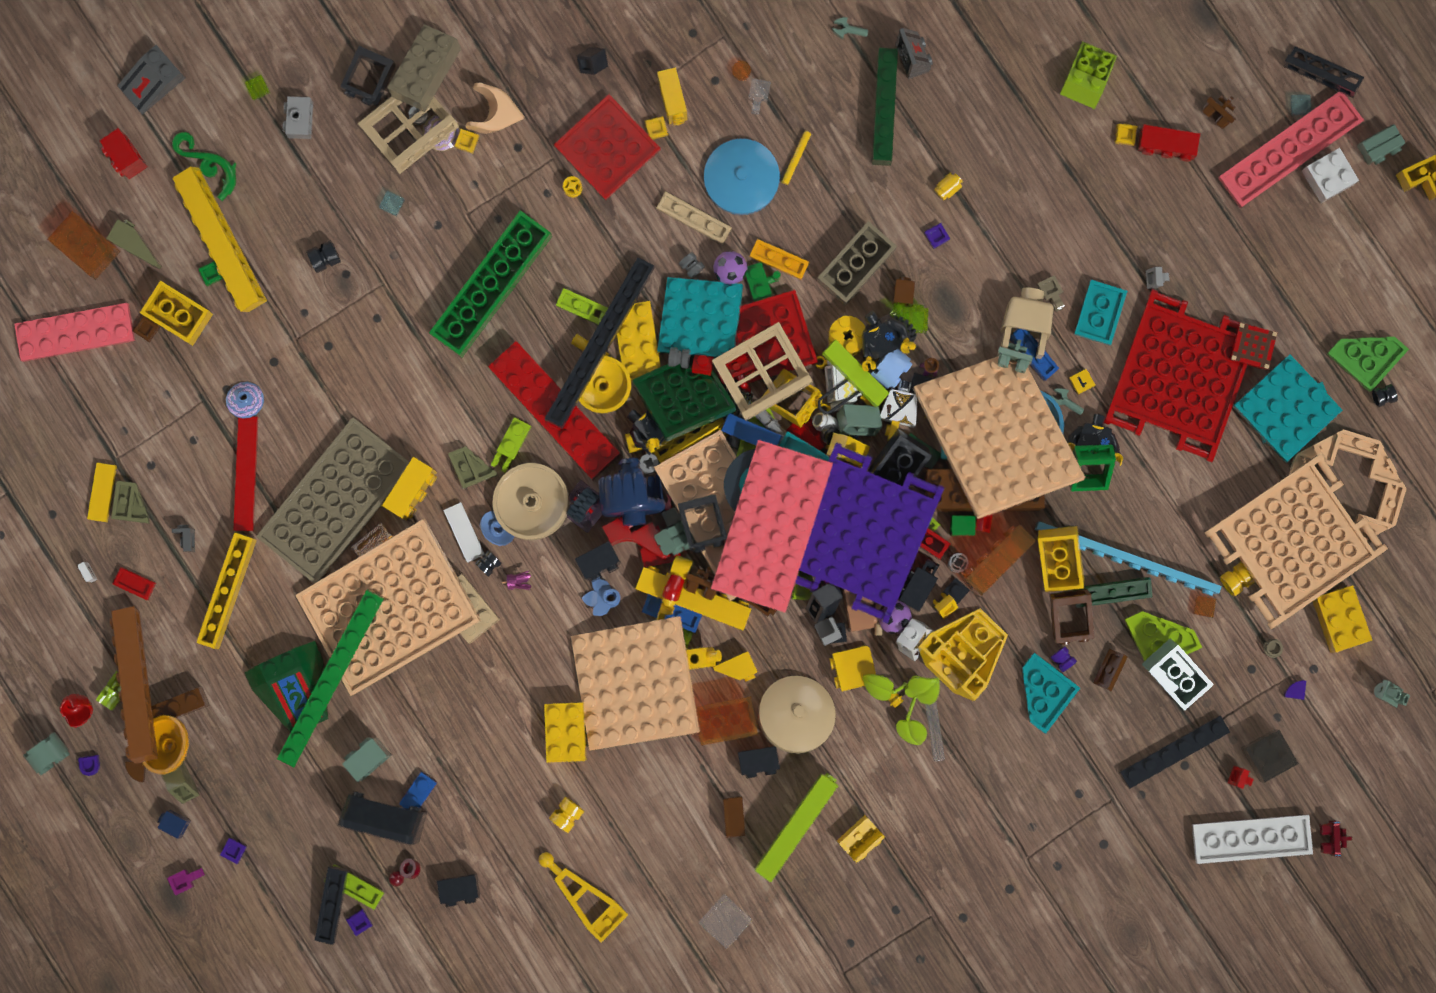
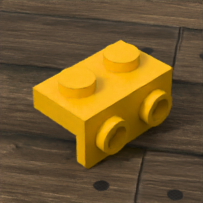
(860, 839)

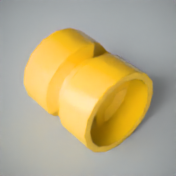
(1237, 579)
(566, 815)

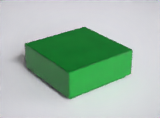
(210, 274)

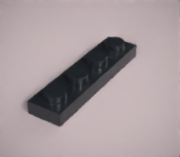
(331, 905)

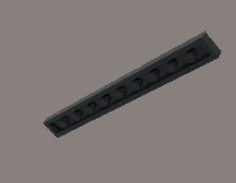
(599, 343)

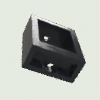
(373, 58)
(699, 504)

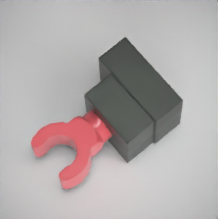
(670, 515)

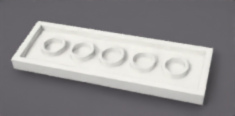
(1252, 839)

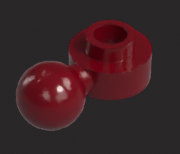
(397, 878)

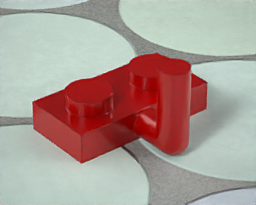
(739, 368)

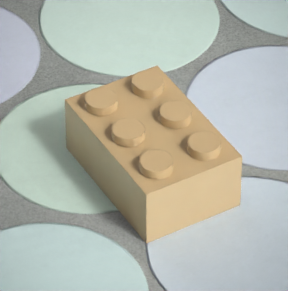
(485, 612)

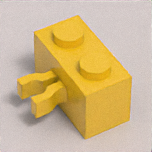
(849, 443)

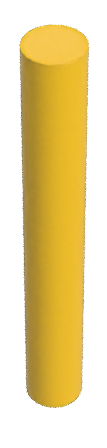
(796, 157)

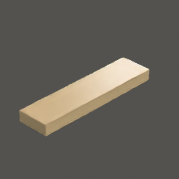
(693, 218)

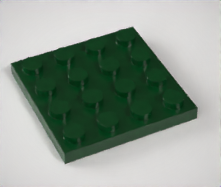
(682, 399)

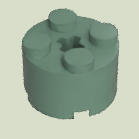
(45, 753)

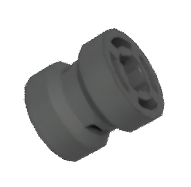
(691, 265)
(677, 357)

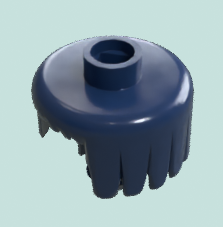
(629, 494)

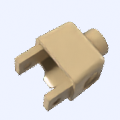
(1030, 314)

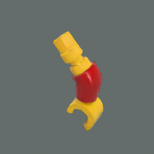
(674, 586)

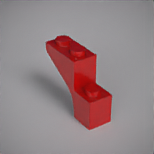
(643, 537)

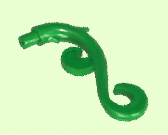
(230, 170)

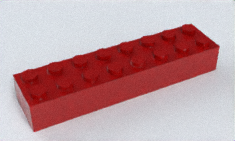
(537, 394)

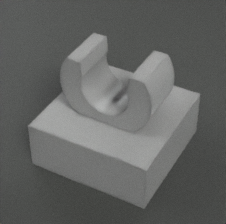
(1155, 277)

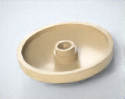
(531, 501)
(796, 714)

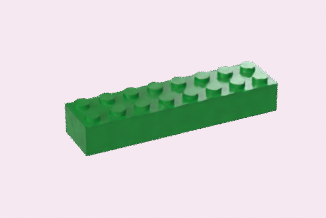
(490, 284)

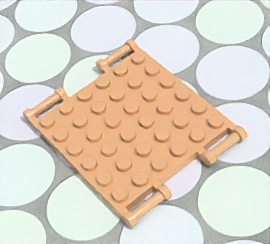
(1296, 540)

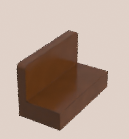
(734, 817)

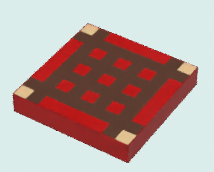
(1253, 346)

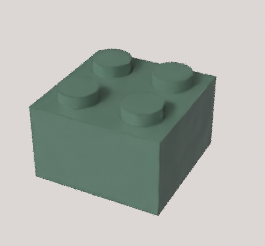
(366, 759)

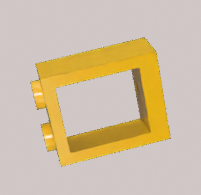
(672, 96)
(807, 409)

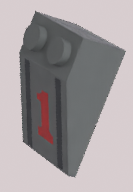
(912, 53)
(150, 80)

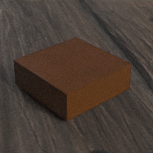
(146, 329)

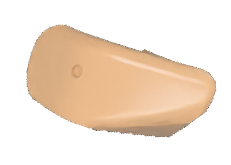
(501, 110)

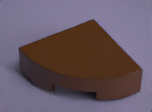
(136, 771)

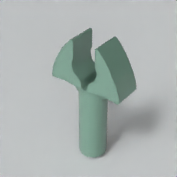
(848, 29)
(1067, 402)

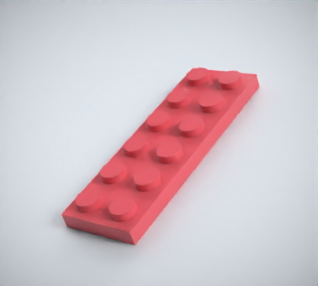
(74, 332)

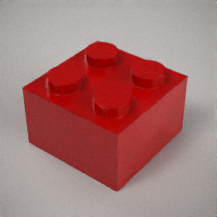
(123, 154)

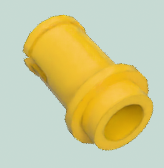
(895, 700)

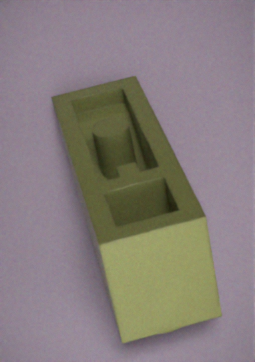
(130, 240)

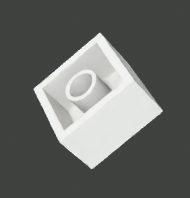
(1330, 175)

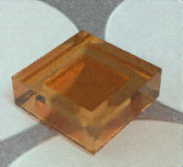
(1204, 606)

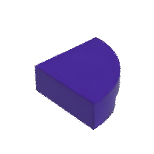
(1296, 690)

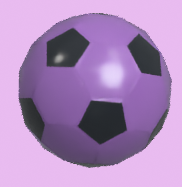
(730, 267)
(899, 618)

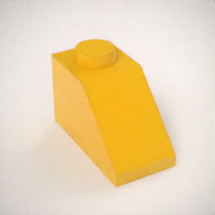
(738, 667)

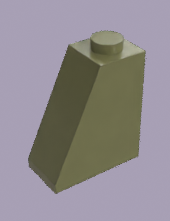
(180, 784)

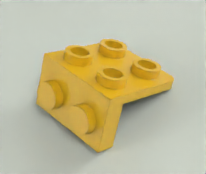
(851, 667)

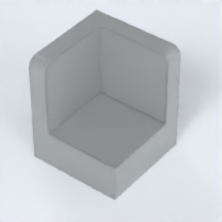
(828, 631)

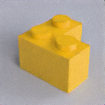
(1420, 173)

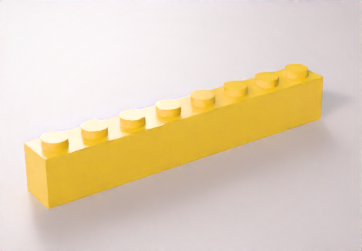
(219, 239)

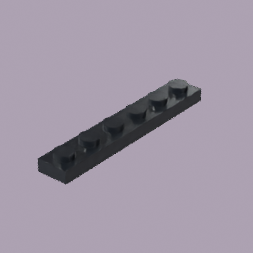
(1174, 752)

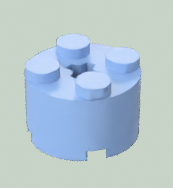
(891, 367)

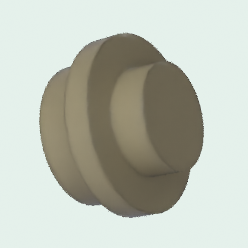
(1273, 648)

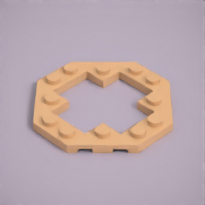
(1381, 470)

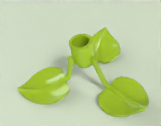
(918, 687)

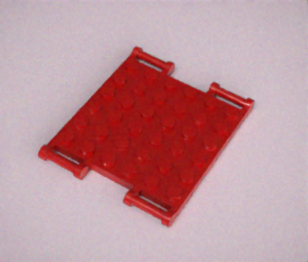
(1179, 376)

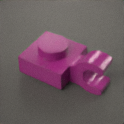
(183, 880)

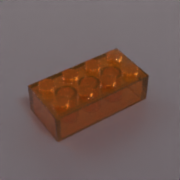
(999, 560)

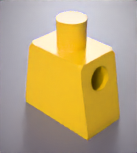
(703, 657)

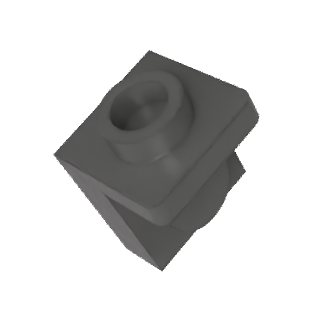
(187, 542)

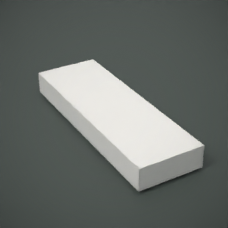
(464, 532)

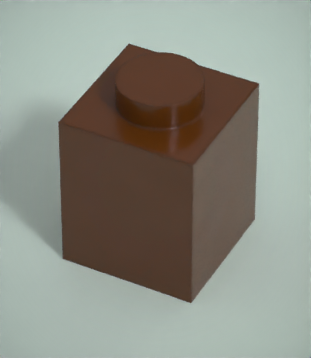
(904, 291)

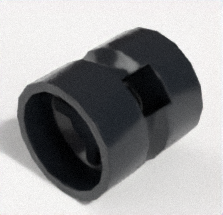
(323, 256)

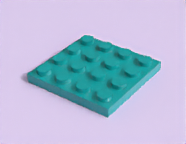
(700, 316)
(1287, 408)

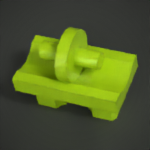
(110, 694)

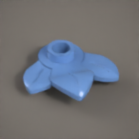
(598, 597)

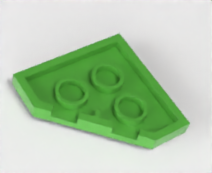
(1368, 358)

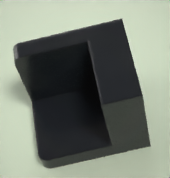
(592, 60)

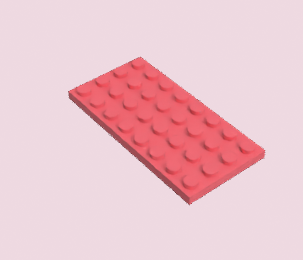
(772, 526)

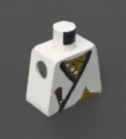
(900, 405)
(912, 637)

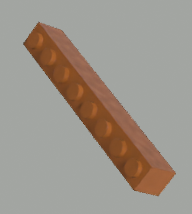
(134, 685)

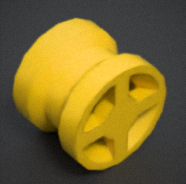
(570, 183)

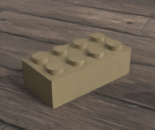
(424, 67)
(856, 263)

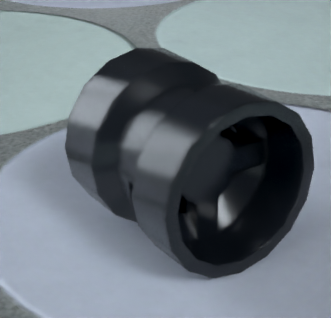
(1384, 395)
(488, 563)

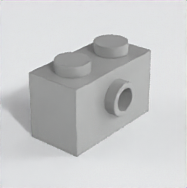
(298, 117)

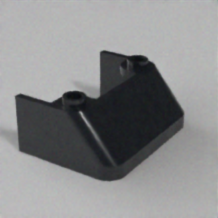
(382, 819)

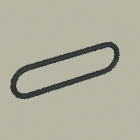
(826, 394)

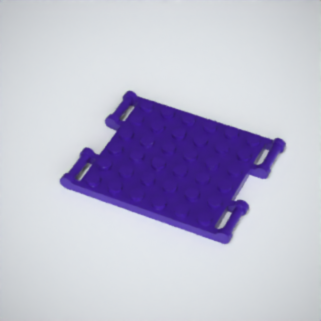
(867, 533)

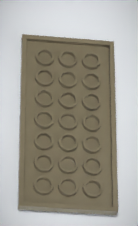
(333, 501)

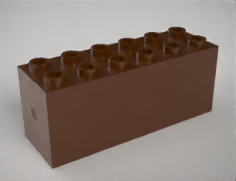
(954, 499)

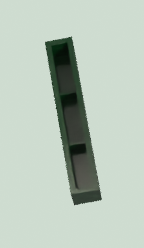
(884, 106)

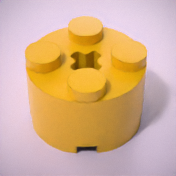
(846, 325)

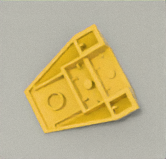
(964, 653)

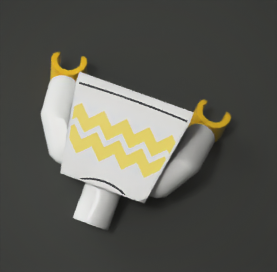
(833, 378)

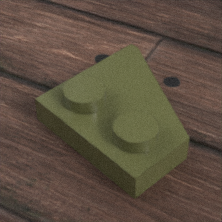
(469, 468)
(129, 503)

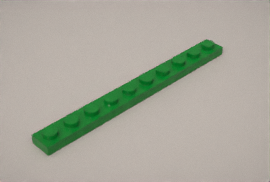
(330, 678)

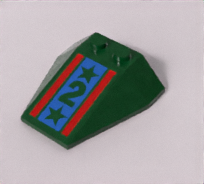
(288, 681)

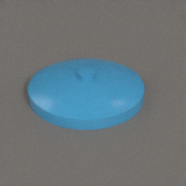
(741, 176)

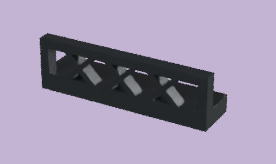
(1321, 75)

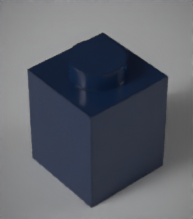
(173, 824)

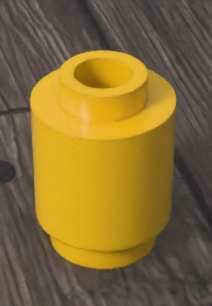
(948, 186)

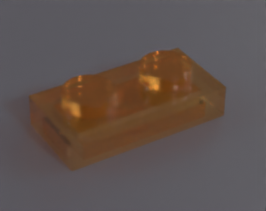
(372, 539)

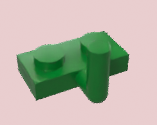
(759, 282)

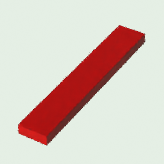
(246, 474)

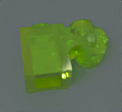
(916, 315)

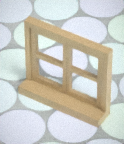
(423, 143)
(775, 395)

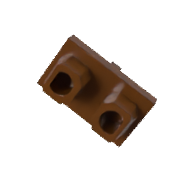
(1225, 118)
(694, 581)

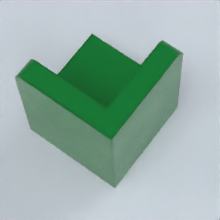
(962, 525)

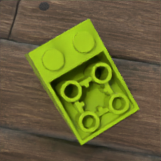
(1088, 75)

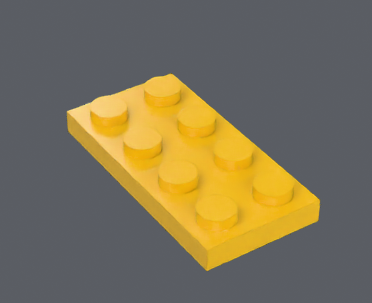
(638, 341)

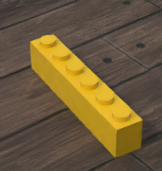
(226, 591)
(718, 609)

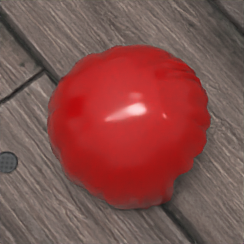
(76, 709)

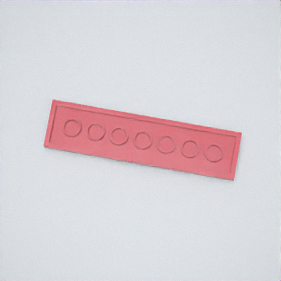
(1290, 149)

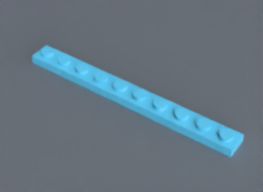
(1137, 562)

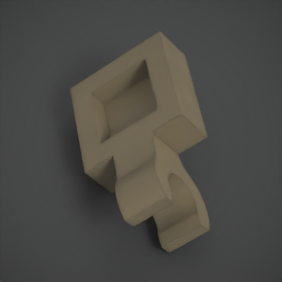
(1052, 291)

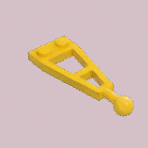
(607, 921)

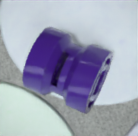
(1064, 659)

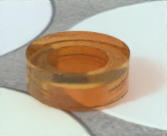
(741, 70)

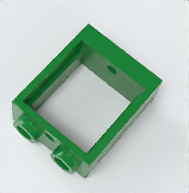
(1103, 455)

